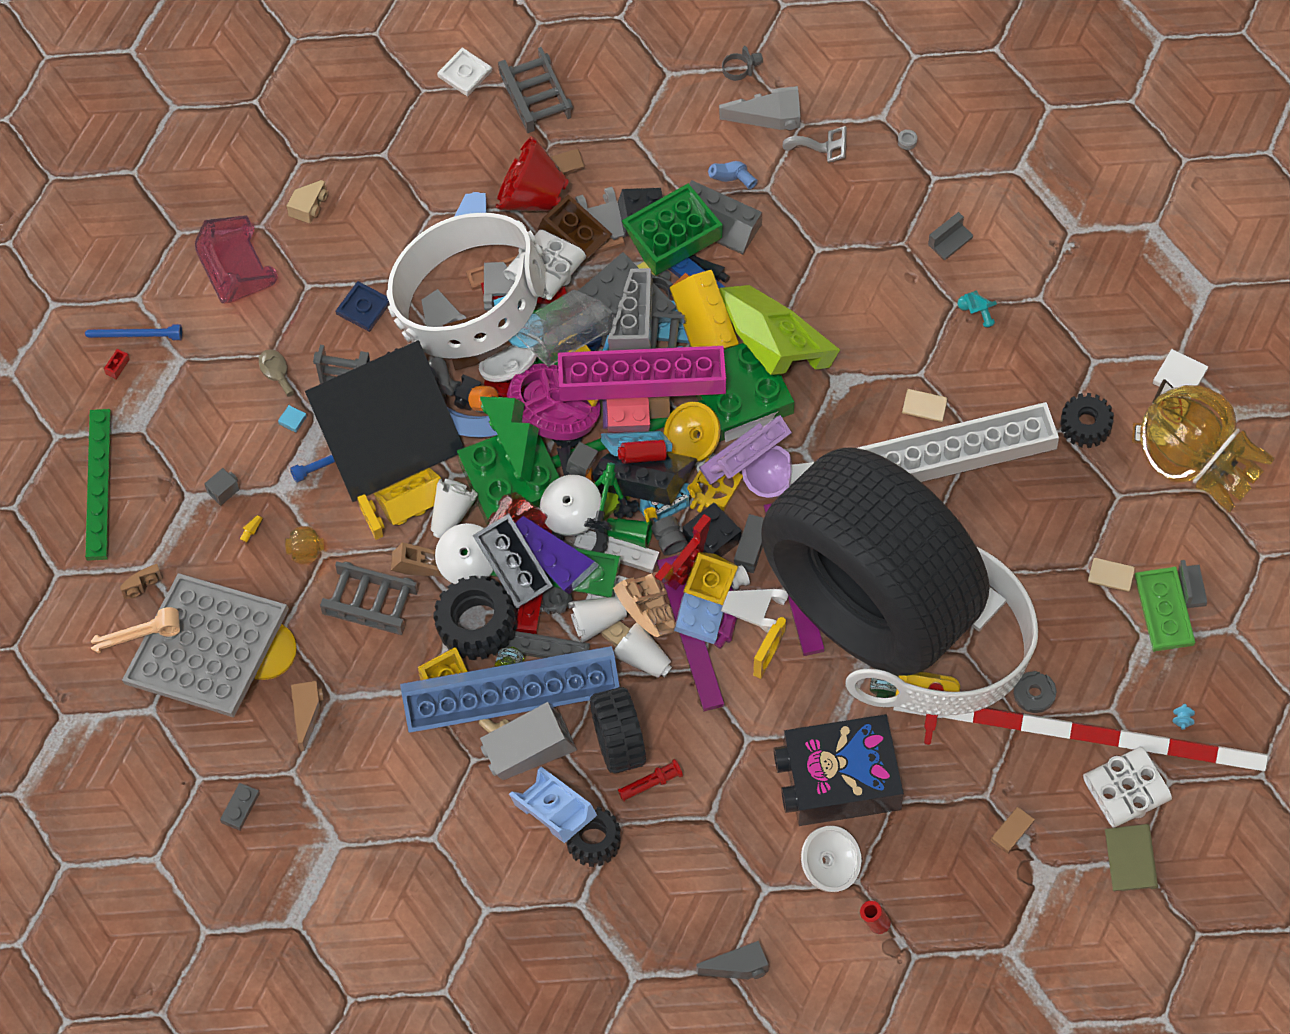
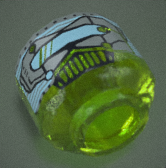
(508, 656)

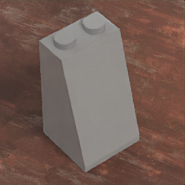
(527, 742)

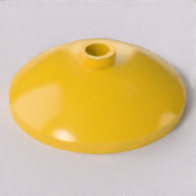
(684, 425)
(279, 655)

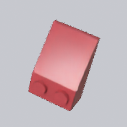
(628, 415)

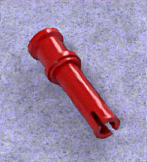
(661, 774)

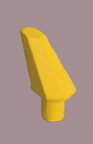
(250, 528)

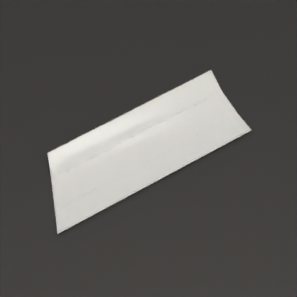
(739, 431)

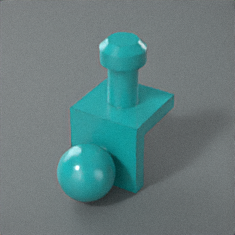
(975, 303)

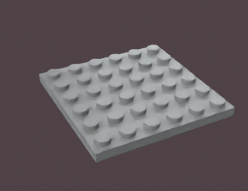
(217, 646)

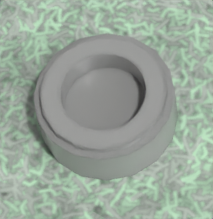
(907, 139)

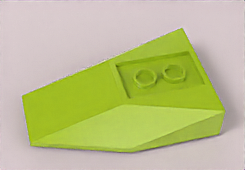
(775, 331)

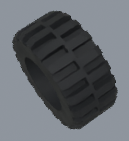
(473, 593)
(618, 730)

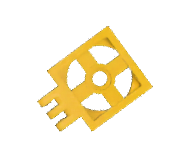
(707, 499)
(769, 647)

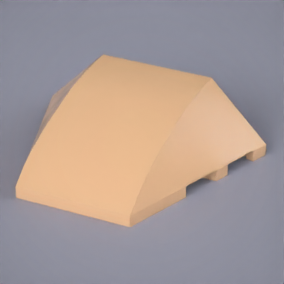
(646, 604)

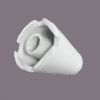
(450, 505)
(596, 615)
(642, 652)

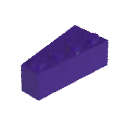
(556, 557)

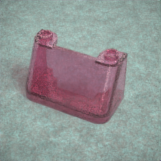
(231, 259)

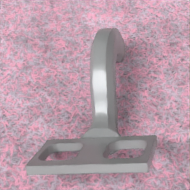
(826, 147)

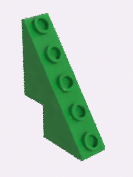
(514, 436)

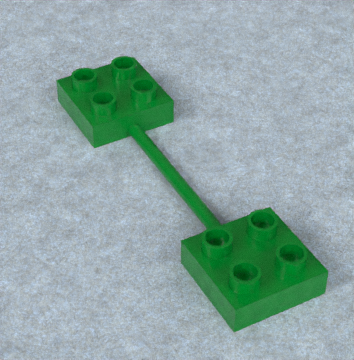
(748, 397)

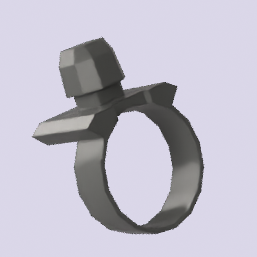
(753, 59)
(663, 281)

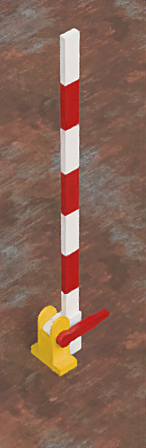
(1080, 731)

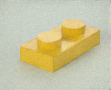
(368, 509)

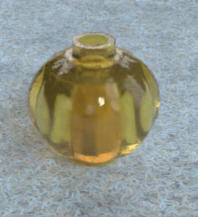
(304, 545)

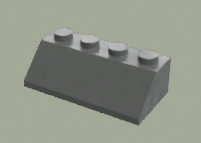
(738, 220)

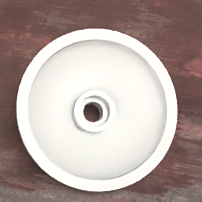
(506, 364)
(570, 517)
(449, 558)
(841, 857)

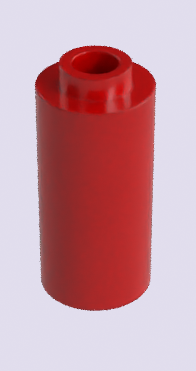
(642, 451)
(875, 917)

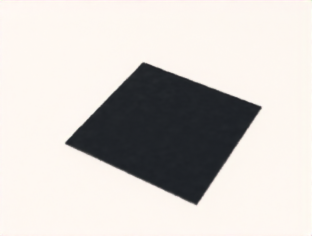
(385, 420)

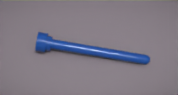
(172, 332)
(299, 472)

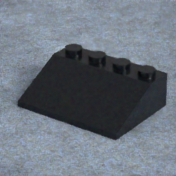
(648, 480)

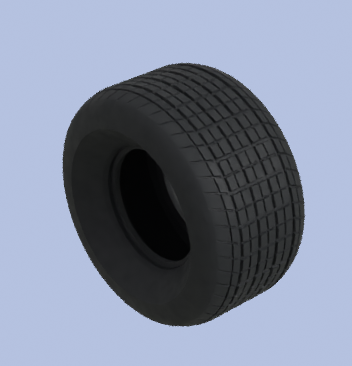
(875, 561)

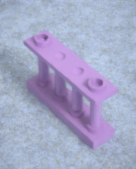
(745, 450)

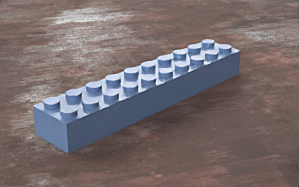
(508, 689)

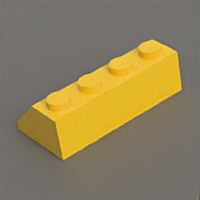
(704, 310)

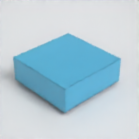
(292, 418)

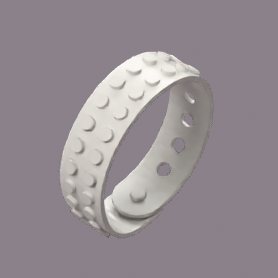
(446, 240)

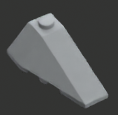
(773, 110)

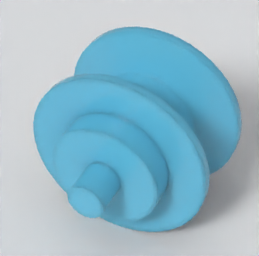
(1183, 716)

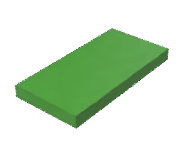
(1164, 609)

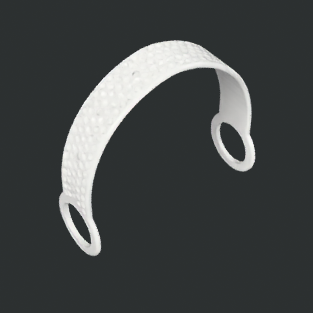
(964, 702)

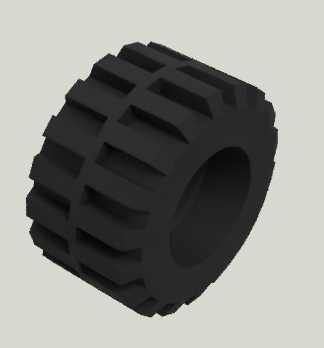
(601, 851)

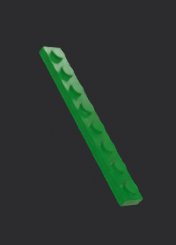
(98, 485)

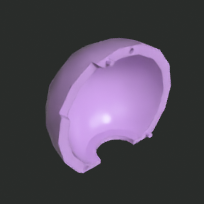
(769, 473)

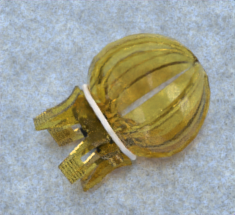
(1196, 440)

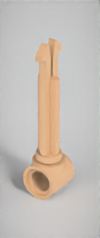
(165, 623)

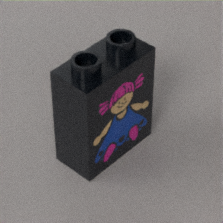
(840, 770)

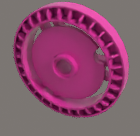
(543, 406)

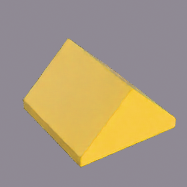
(710, 578)
(443, 665)

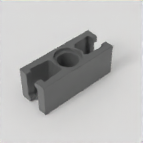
(750, 544)

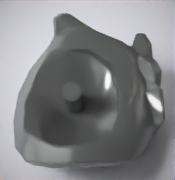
(555, 600)

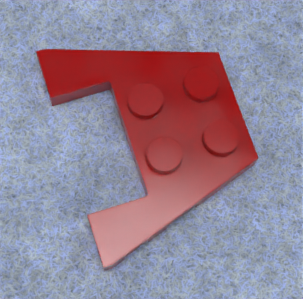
(678, 572)

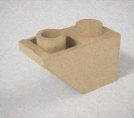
(306, 201)

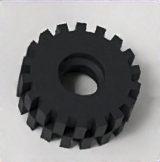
(1082, 432)

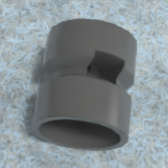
(668, 534)

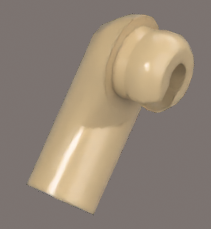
(489, 726)

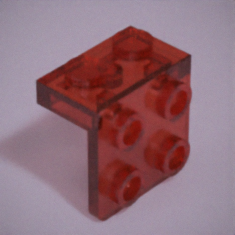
(517, 507)

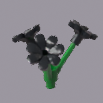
(623, 508)

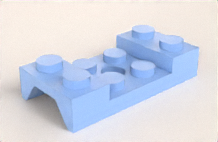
(564, 815)

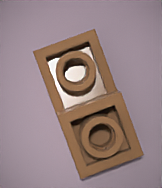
(569, 161)
(134, 585)

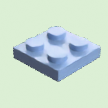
(699, 618)

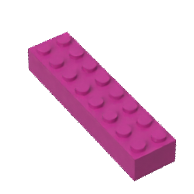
(641, 373)

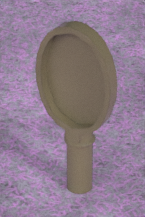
(275, 368)

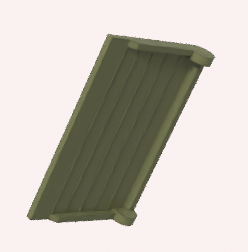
(1131, 858)

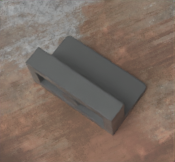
(949, 237)
(1192, 585)

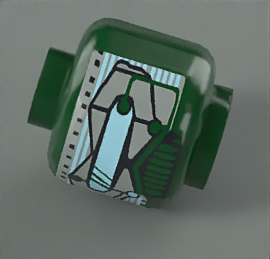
(882, 688)

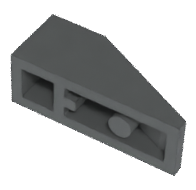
(739, 964)

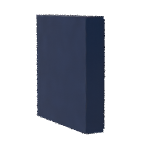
(363, 306)

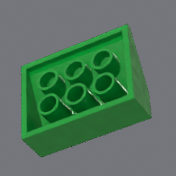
(673, 229)

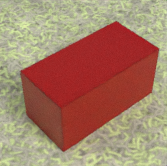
(116, 364)

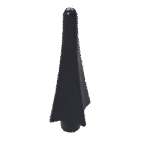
(718, 270)
(564, 454)

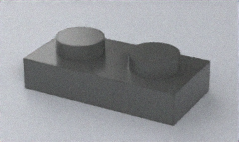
(239, 806)

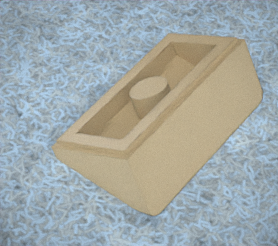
(924, 405)
(1111, 574)

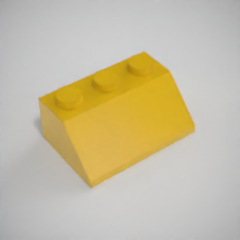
(408, 496)

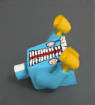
(659, 511)

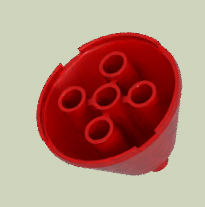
(532, 181)

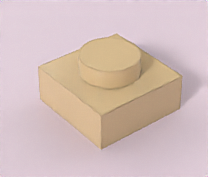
(615, 633)

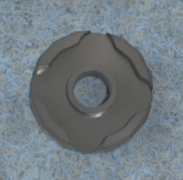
(1032, 703)

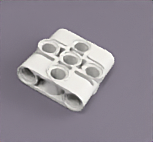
(559, 260)
(1107, 781)

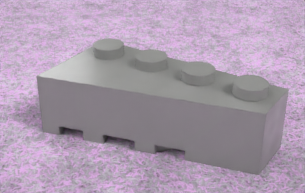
(634, 315)

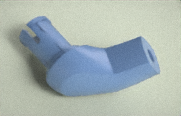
(732, 171)

